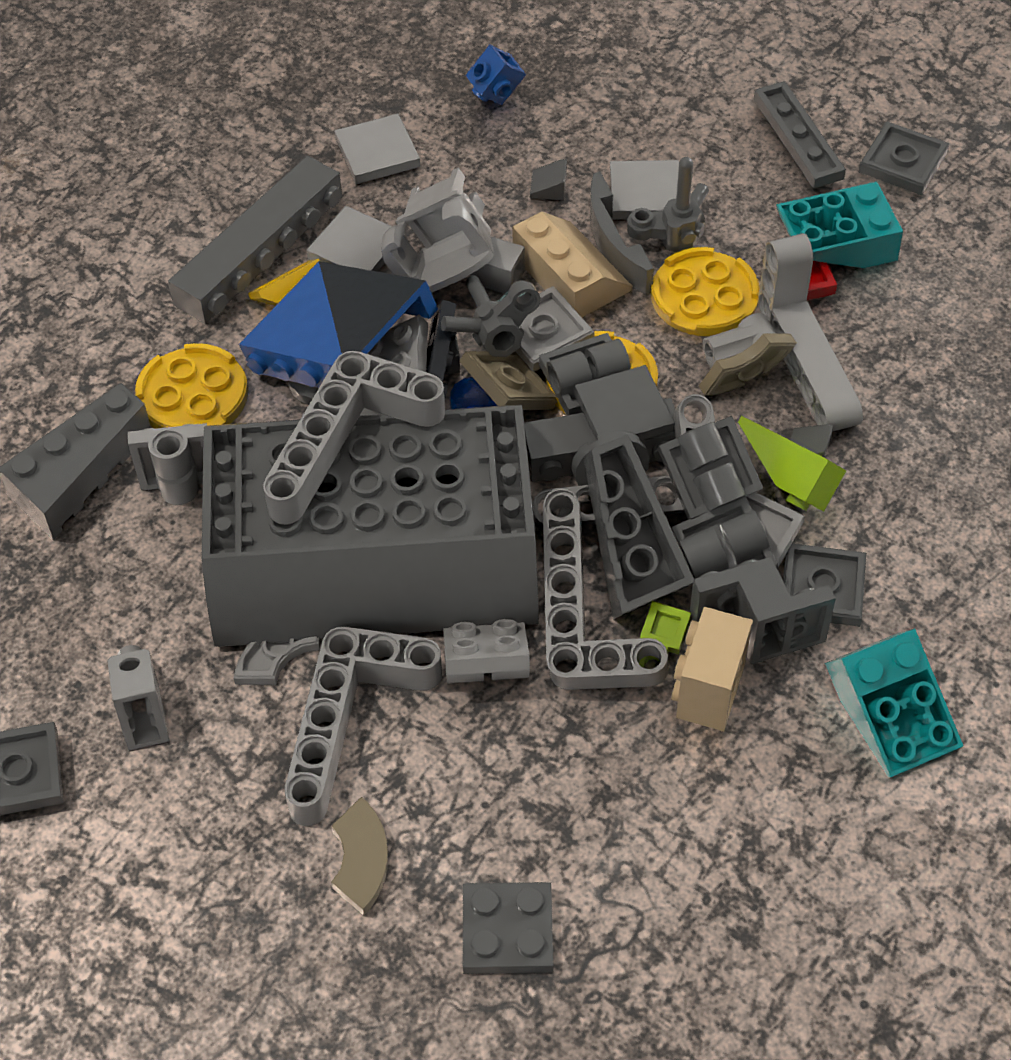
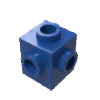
(495, 75)

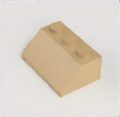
(567, 260)

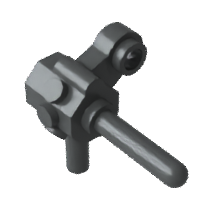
(681, 219)
(496, 322)

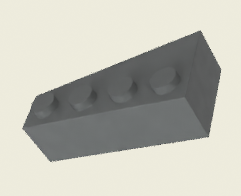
(73, 459)
(632, 530)

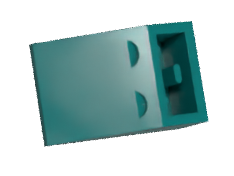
(846, 226)
(895, 702)

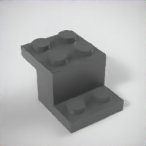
(758, 593)

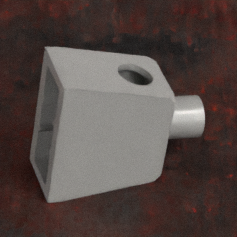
(135, 678)

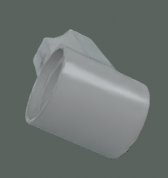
(736, 340)

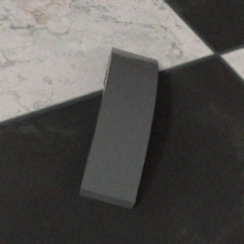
(630, 260)

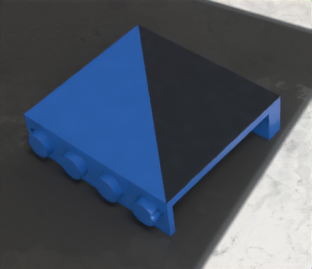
(328, 315)

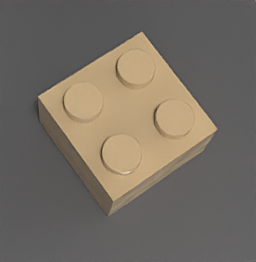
(711, 668)

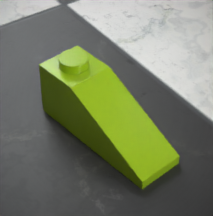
(793, 468)

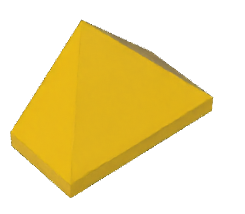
(279, 287)

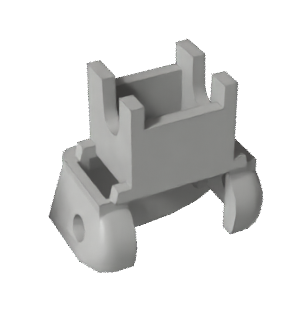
(450, 229)

